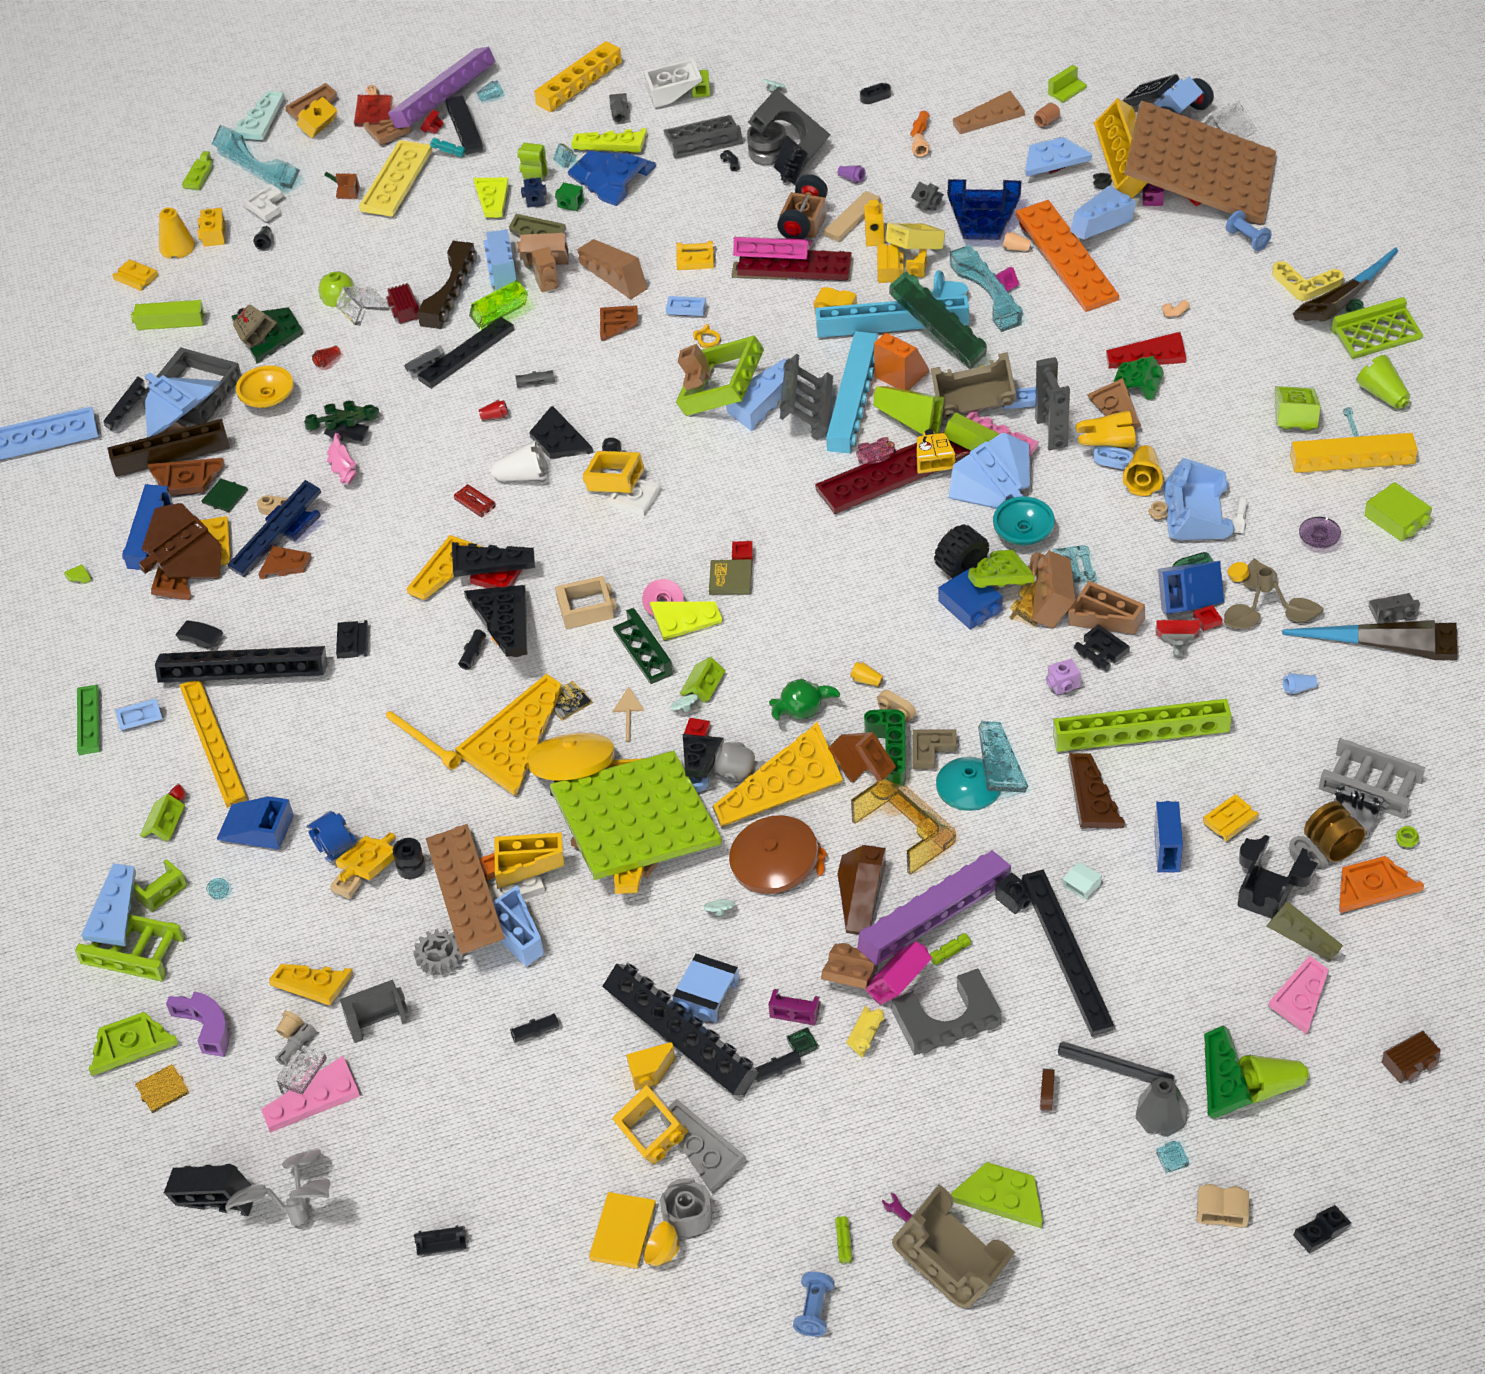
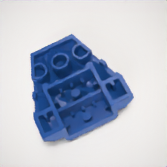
(609, 173)

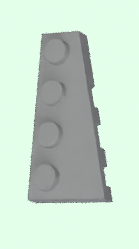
(705, 1148)

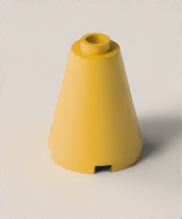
(174, 235)
(1143, 472)

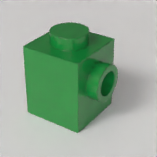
(569, 196)

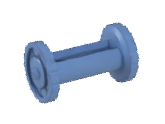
(1259, 238)
(811, 1322)

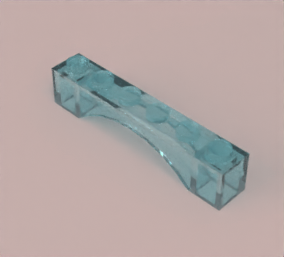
(233, 143)
(969, 265)

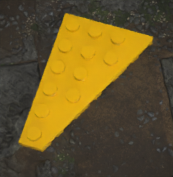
(505, 741)

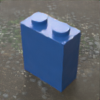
(968, 602)
(1168, 836)

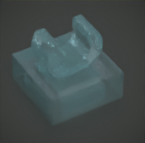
(564, 155)
(1172, 1156)

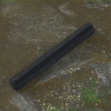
(1111, 1063)

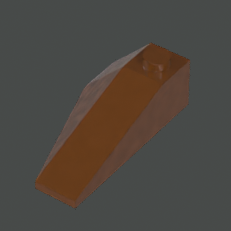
(859, 884)

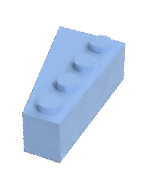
(1103, 213)
(501, 258)
(760, 397)

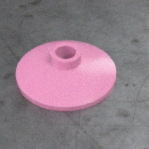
(659, 590)

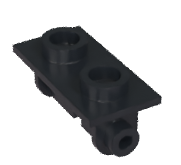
(440, 1240)

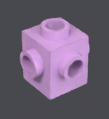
(1063, 676)

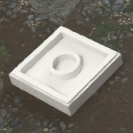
(638, 500)

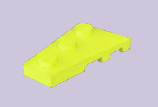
(492, 195)
(684, 617)

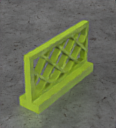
(1370, 317)

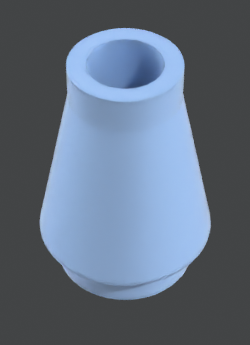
(1296, 683)

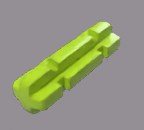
(950, 948)
(843, 1239)

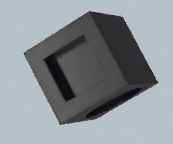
(1012, 893)

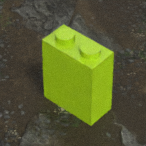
(1398, 511)

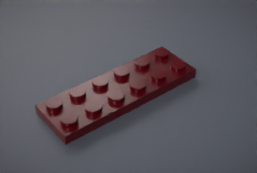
(818, 265)

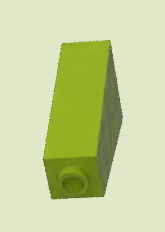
(911, 408)

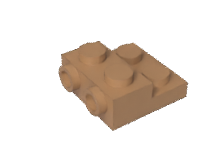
(848, 966)

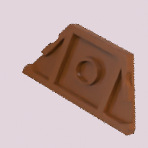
(186, 476)

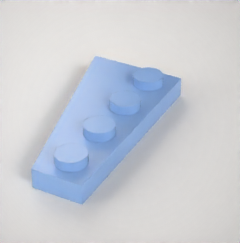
(111, 911)

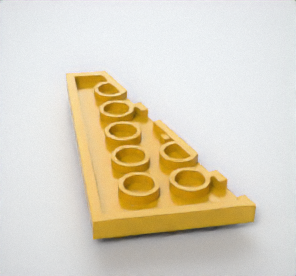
(790, 775)

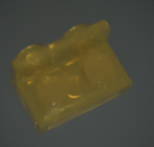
(1024, 606)

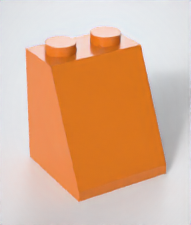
(898, 362)

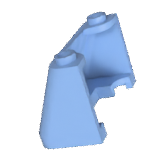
(1194, 502)

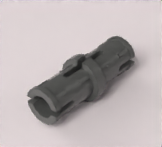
(535, 378)

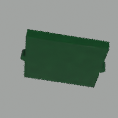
(224, 495)

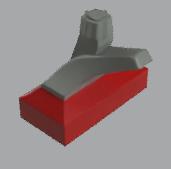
(1177, 633)

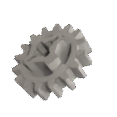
(437, 952)

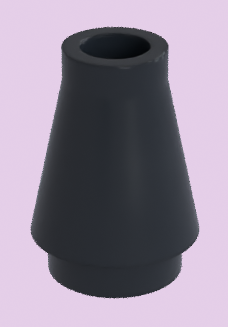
(263, 238)

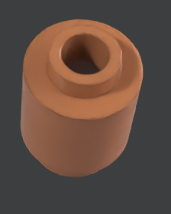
(1047, 114)

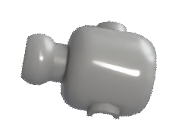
(736, 761)

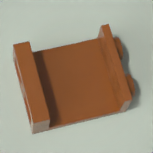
(861, 753)

